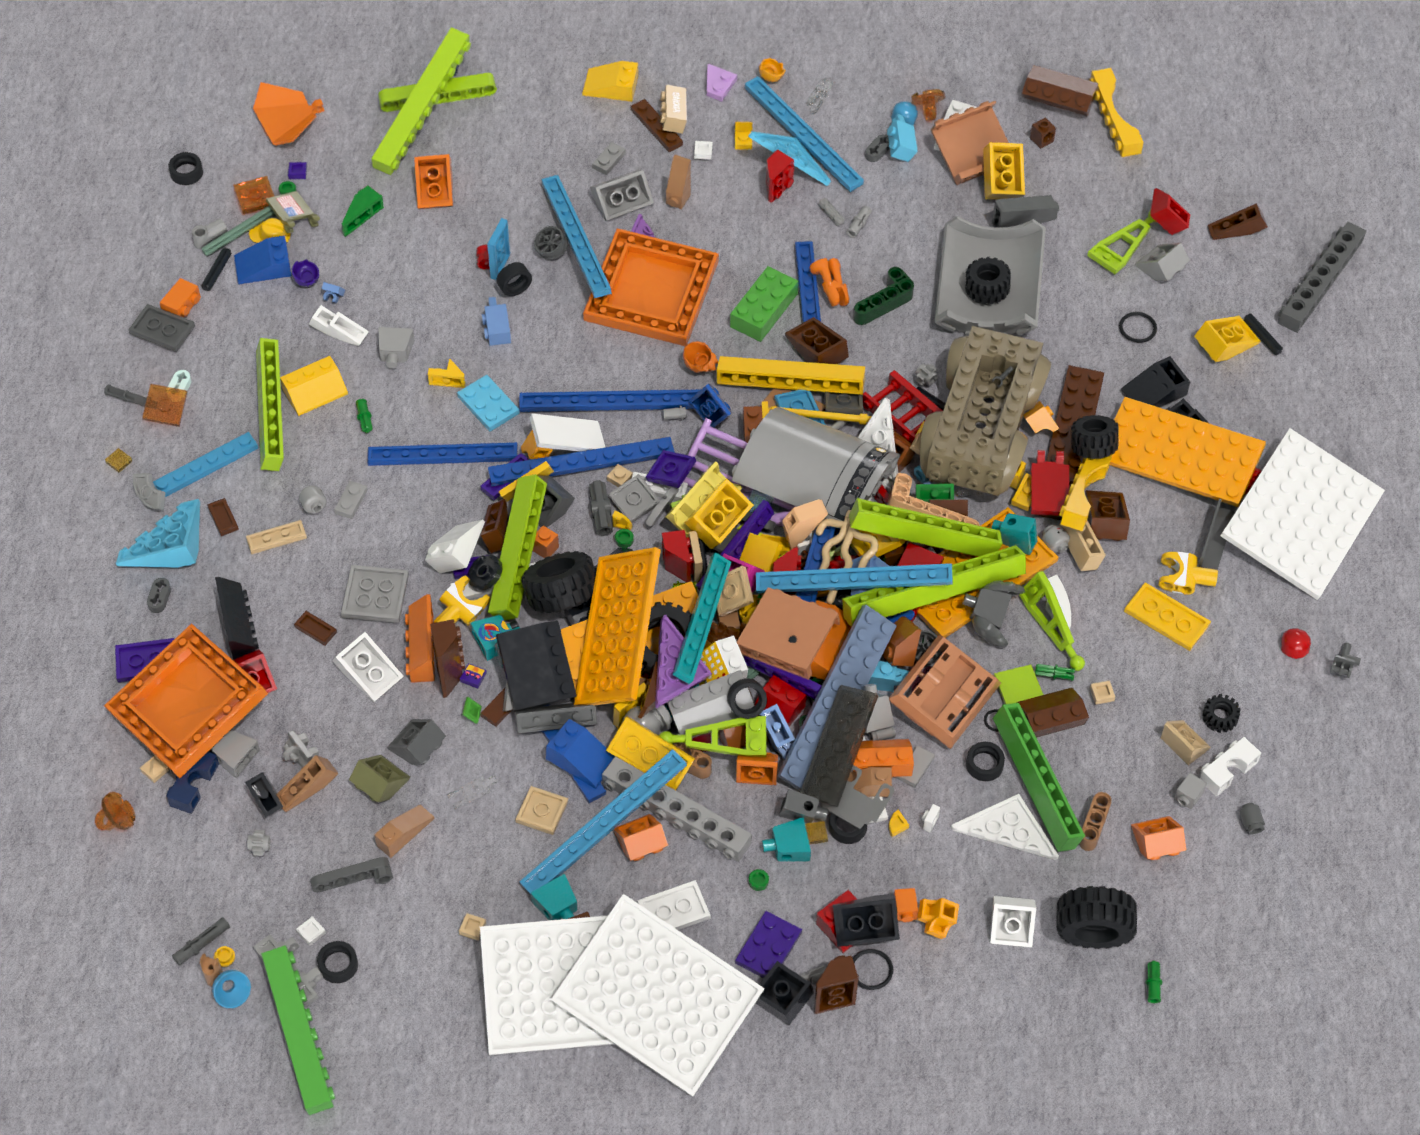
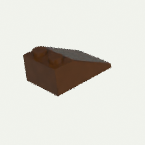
(818, 342)
(1108, 515)

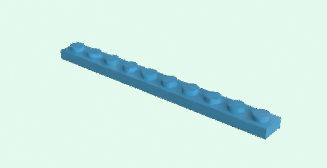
(804, 133)
(576, 236)
(855, 578)
(604, 822)

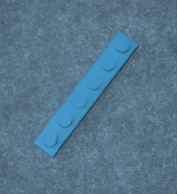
(206, 464)

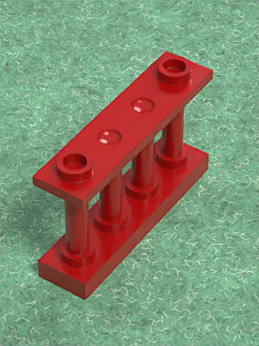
(908, 394)

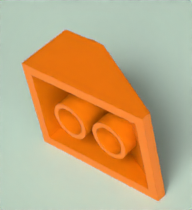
(434, 181)

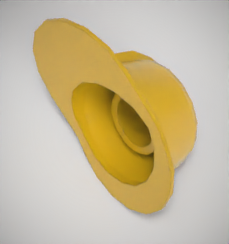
(268, 229)

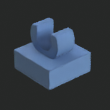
(332, 290)

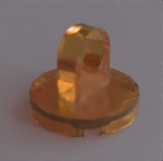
(928, 101)
(118, 812)

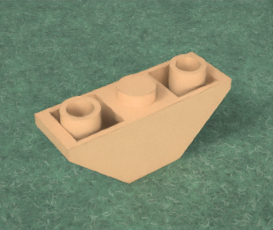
(803, 521)

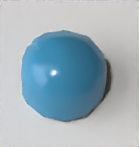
(907, 110)

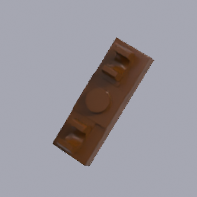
(721, 631)

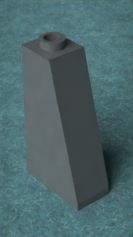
(1020, 210)

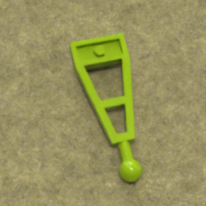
(1109, 259)
(1034, 592)
(755, 737)

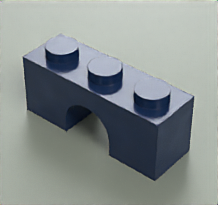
(182, 794)

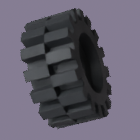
(1225, 704)

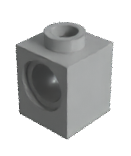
(1190, 791)

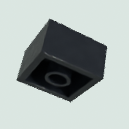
(784, 993)

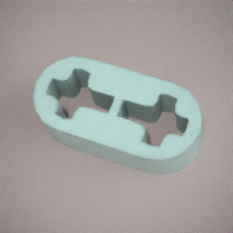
(185, 383)

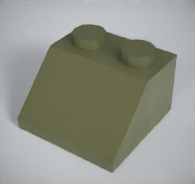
(378, 778)

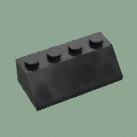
(236, 617)

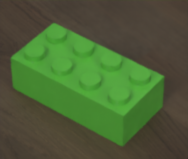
(764, 304)

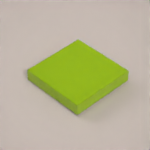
(1018, 684)

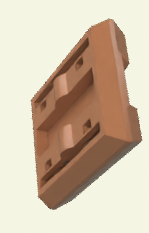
(944, 691)

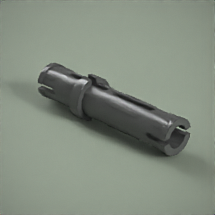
(194, 946)

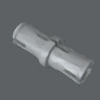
(858, 221)

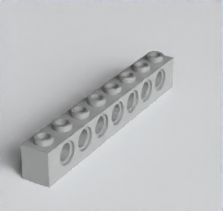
(705, 818)

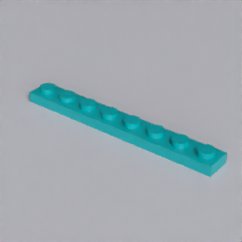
(701, 618)

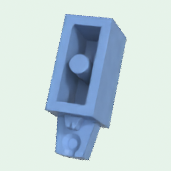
(497, 323)
(778, 730)

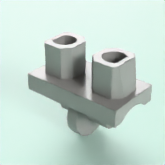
(296, 749)

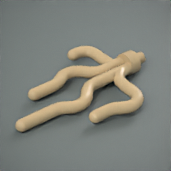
(846, 533)

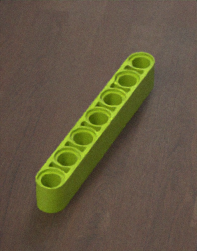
(457, 89)

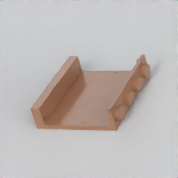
(964, 137)
(779, 618)

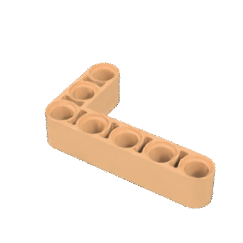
(900, 498)

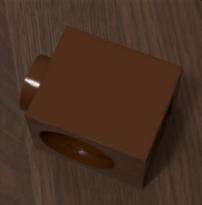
(1042, 133)

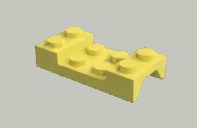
(696, 496)

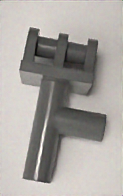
(1344, 663)

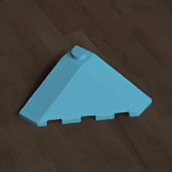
(170, 543)

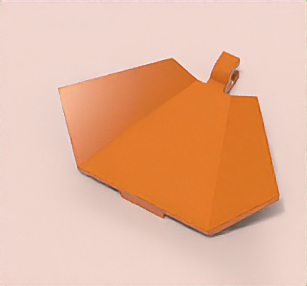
(284, 112)

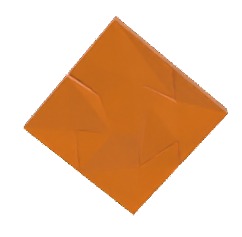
(653, 287)
(185, 700)

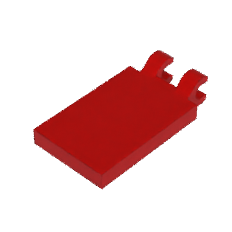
(1049, 484)

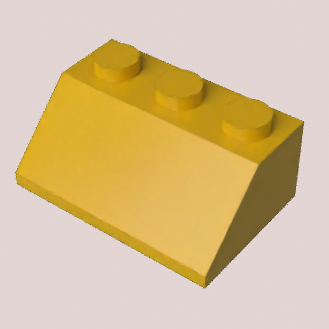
(313, 385)

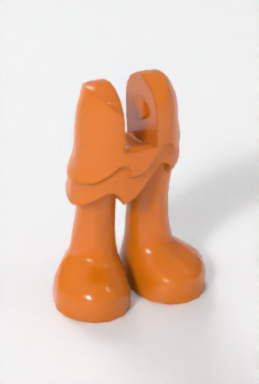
(834, 289)

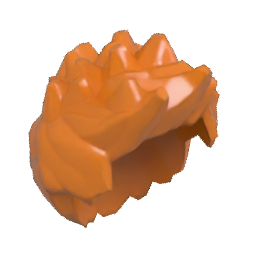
(699, 357)

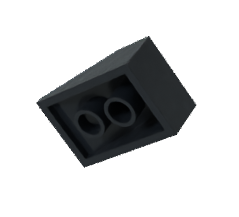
(866, 920)

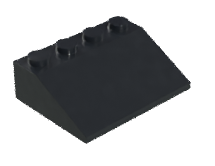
(536, 666)

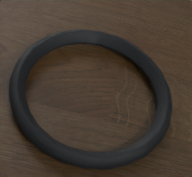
(1133, 339)
(869, 987)

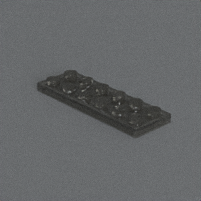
(839, 744)

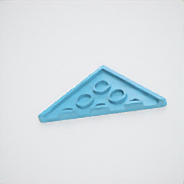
(795, 150)

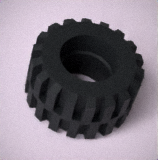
(992, 290)
(1094, 436)

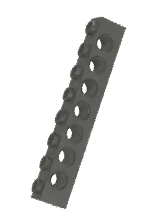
(1321, 277)

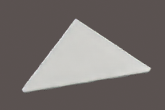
(880, 432)
(1009, 825)

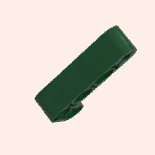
(898, 292)

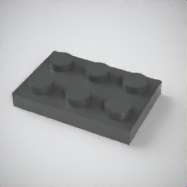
(161, 327)

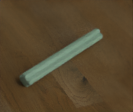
(237, 231)

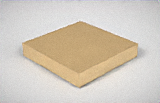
(695, 549)
(735, 592)
(541, 810)

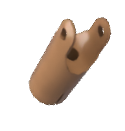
(211, 968)

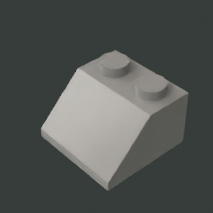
(1163, 261)

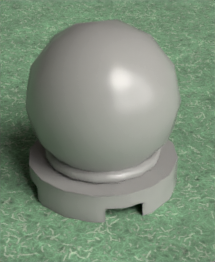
(655, 720)

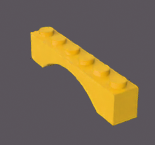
(1126, 137)
(1076, 506)

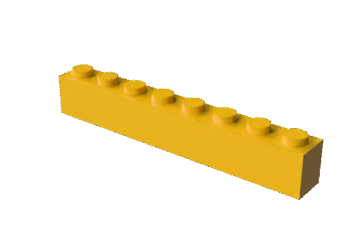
(791, 375)

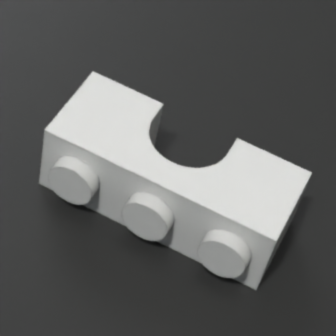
(1239, 755)

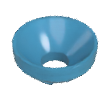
(237, 994)

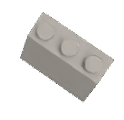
(622, 194)

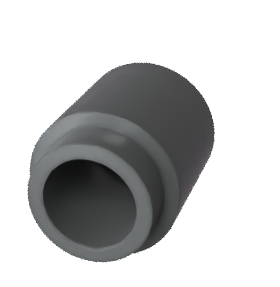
(1252, 818)

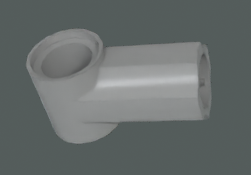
(204, 234)

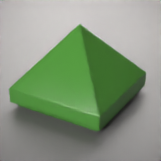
(472, 710)

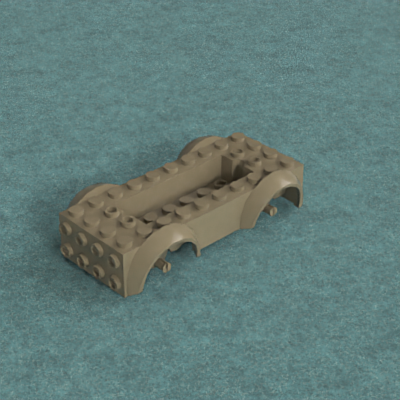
(951, 443)

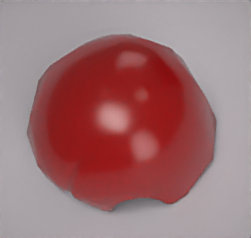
(1295, 643)

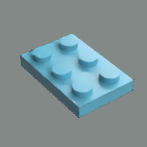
(488, 403)

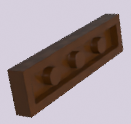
(651, 121)

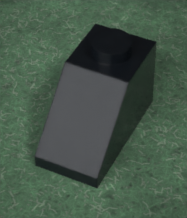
(264, 794)

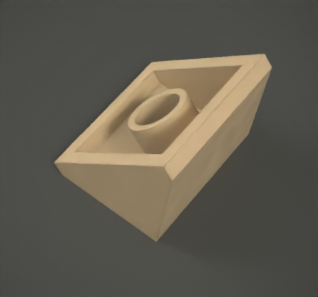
(1184, 741)

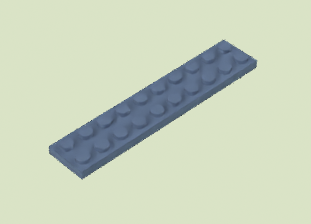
(852, 669)

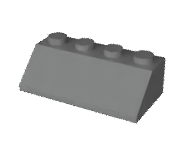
(708, 703)

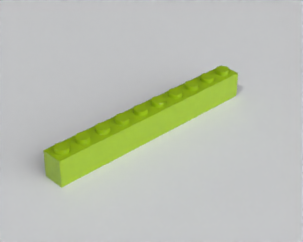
(421, 101)
(965, 575)

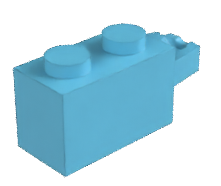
(902, 139)
(887, 676)

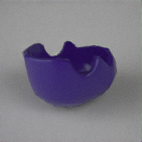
(305, 273)

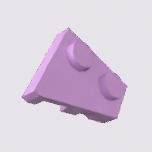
(719, 82)

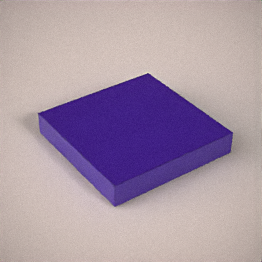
(671, 469)

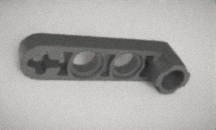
(377, 868)

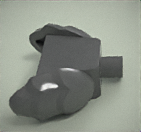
(990, 609)

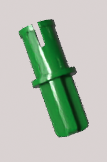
(364, 415)
(1055, 671)
(1154, 982)

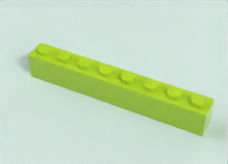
(269, 404)
(924, 528)
(518, 546)

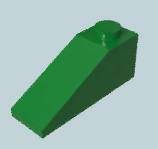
(363, 206)

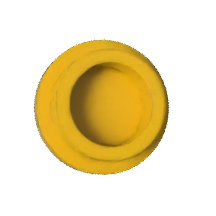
(225, 955)

